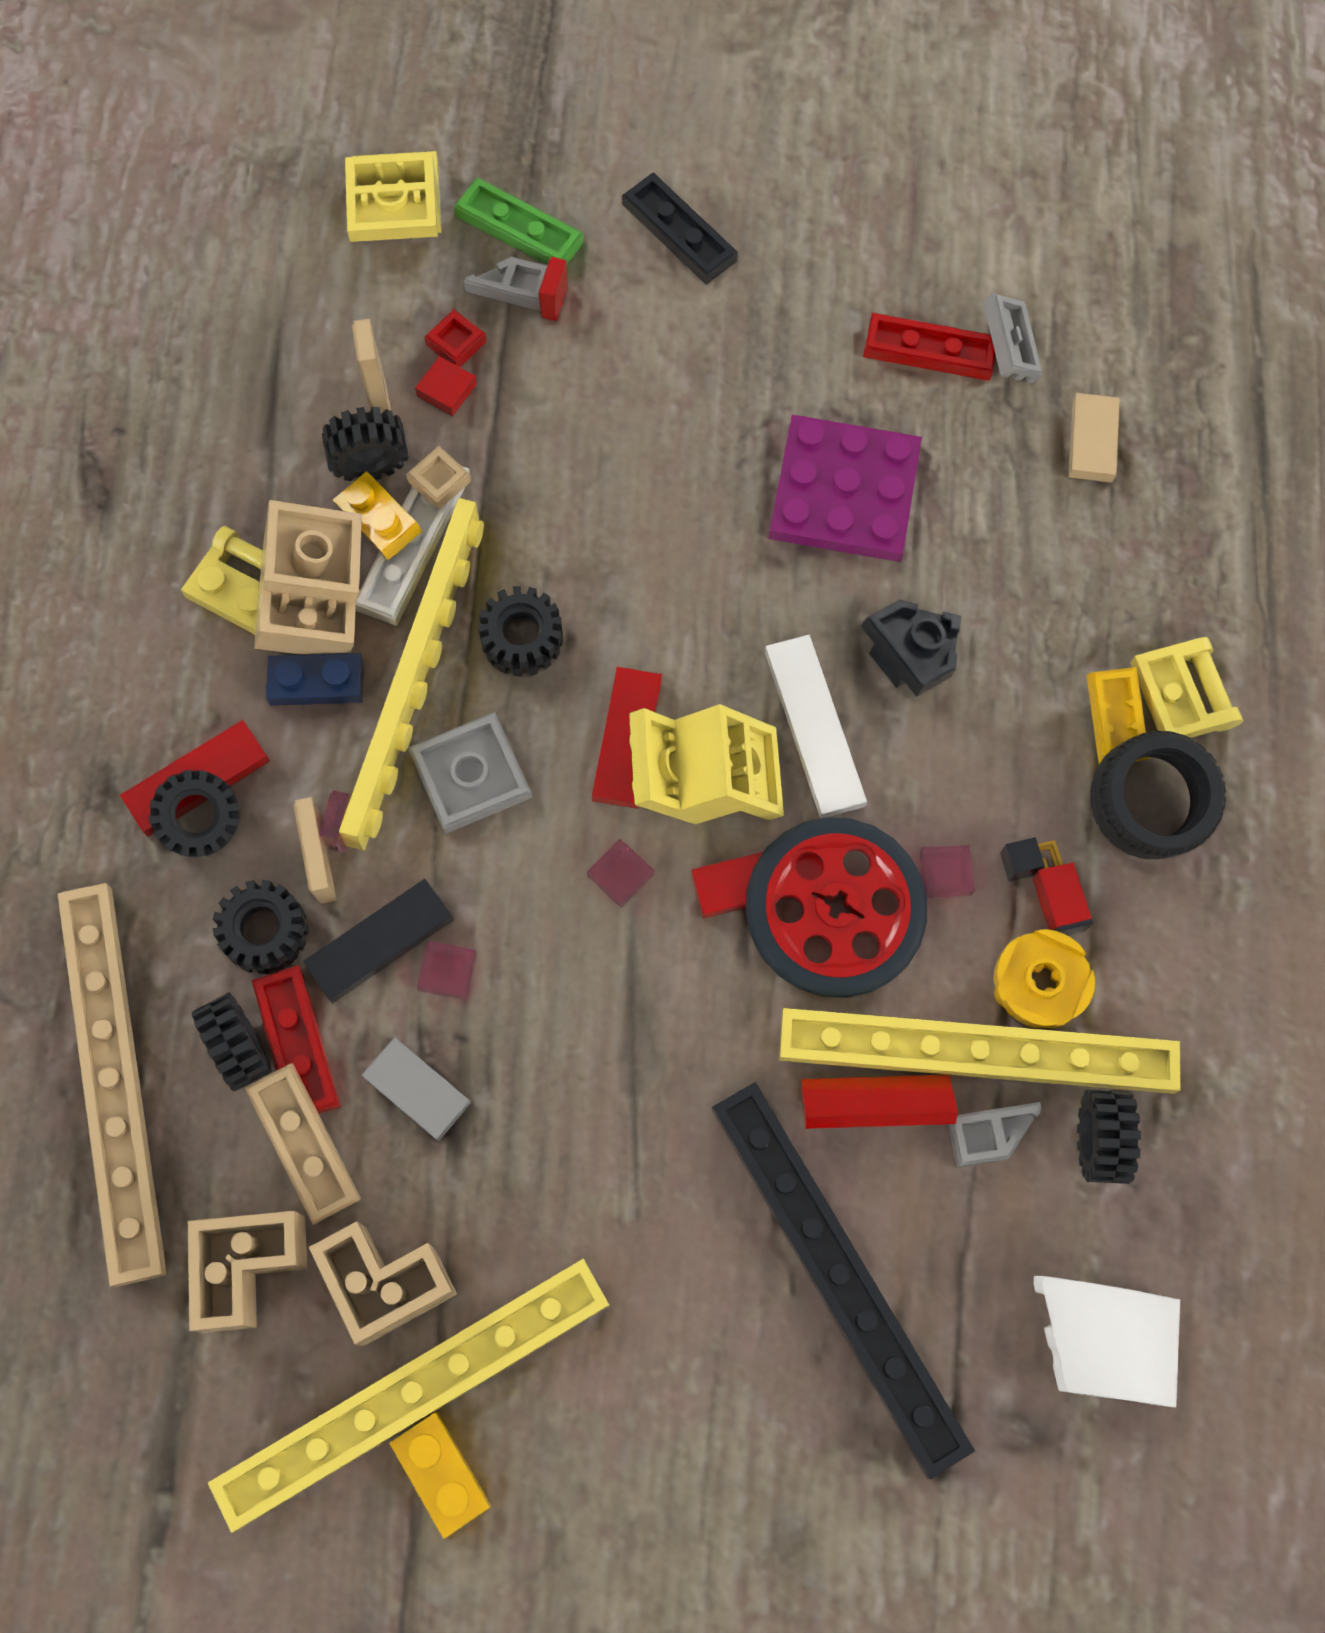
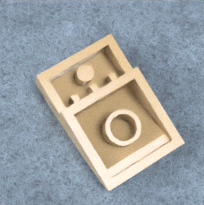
(308, 580)

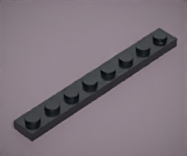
(843, 1282)

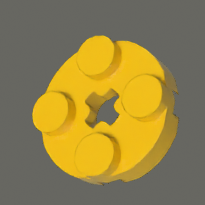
(1068, 967)

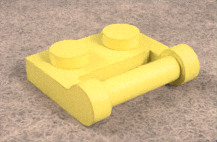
(223, 587)
(1173, 694)

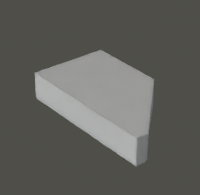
(511, 282)
(990, 1134)

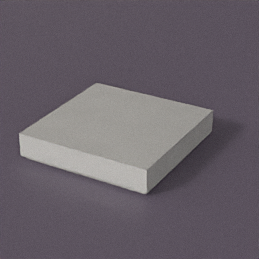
(470, 772)

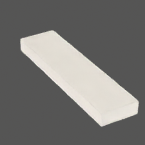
(394, 581)
(815, 727)

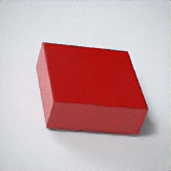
(553, 288)
(455, 338)
(446, 386)

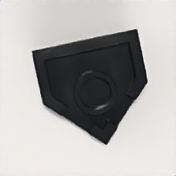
(913, 644)

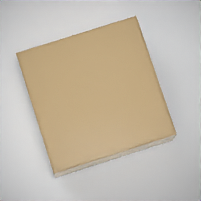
(438, 477)

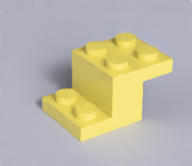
(392, 196)
(705, 765)

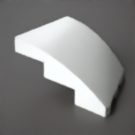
(1112, 1341)

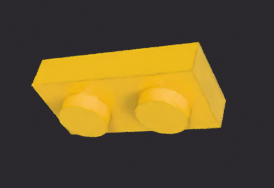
(382, 517)
(440, 1475)

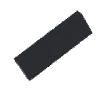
(679, 228)
(378, 940)

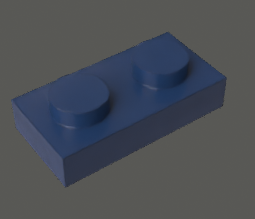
(314, 679)

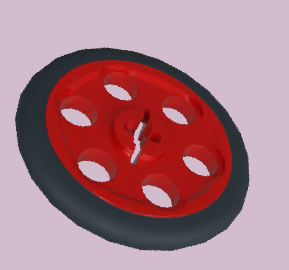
(783, 943)

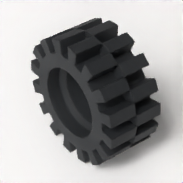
(365, 443)
(515, 607)
(164, 807)
(240, 907)
(231, 1042)
(1108, 1136)

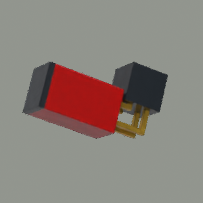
(1056, 886)

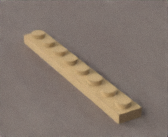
(111, 1087)

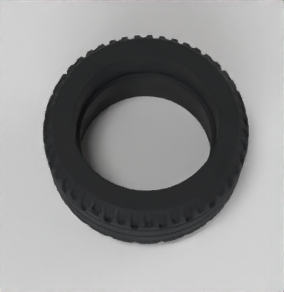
(1202, 779)

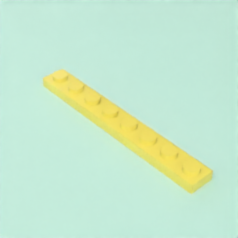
(408, 686)
(980, 1051)
(406, 1395)

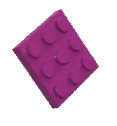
(845, 488)

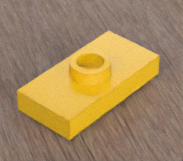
(1115, 708)

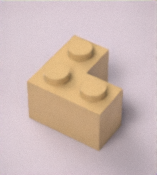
(227, 1256)
(377, 1296)

